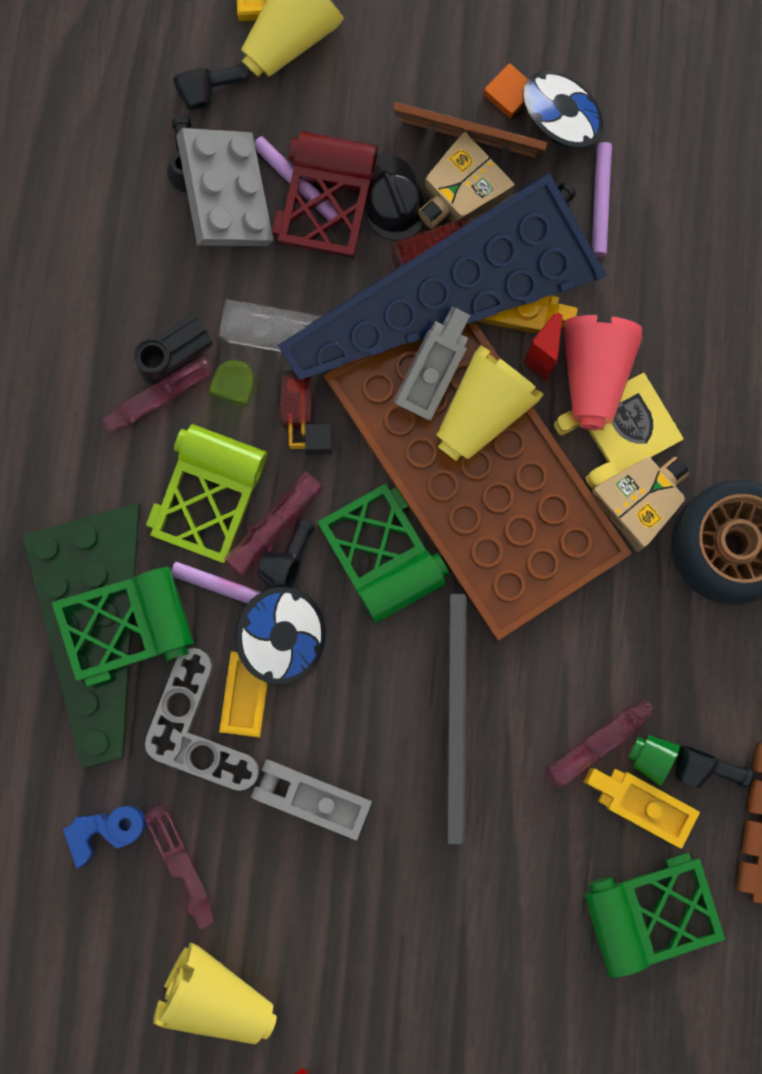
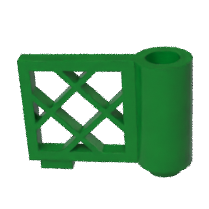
(402, 578)
(156, 613)
(621, 925)

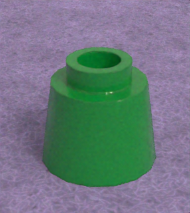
(654, 757)

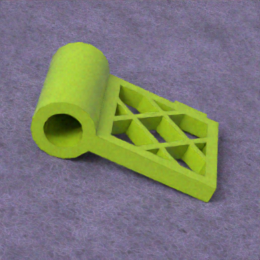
(221, 462)

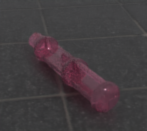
(159, 394)
(598, 744)
(181, 866)

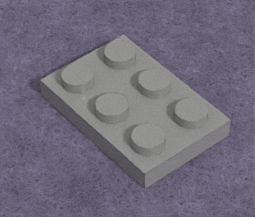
(224, 188)

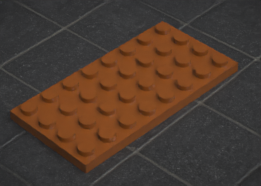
(506, 520)

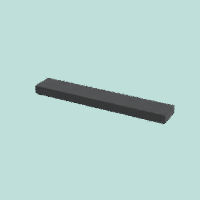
(456, 719)

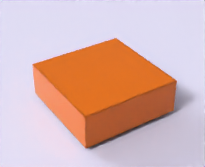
(506, 91)

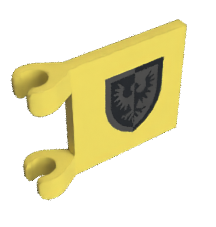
(638, 431)

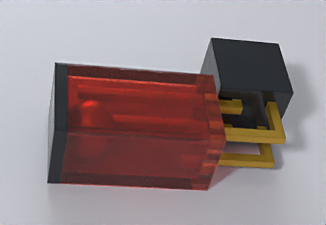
(297, 413)

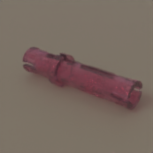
(273, 523)

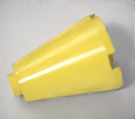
(287, 31)
(484, 405)
(212, 1001)

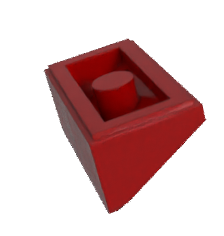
(545, 347)

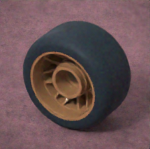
(701, 548)

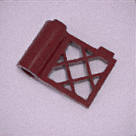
(332, 163)

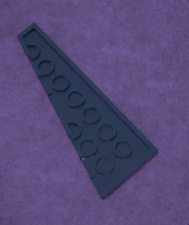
(491, 264)

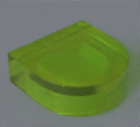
(233, 382)

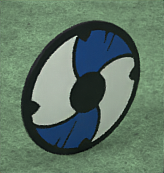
(562, 109)
(280, 635)

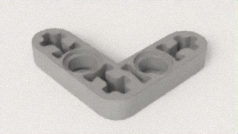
(185, 741)

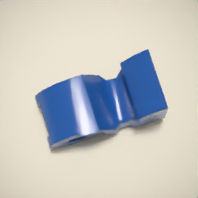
(121, 828)

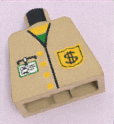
(463, 184)
(642, 499)

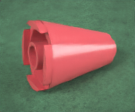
(599, 366)

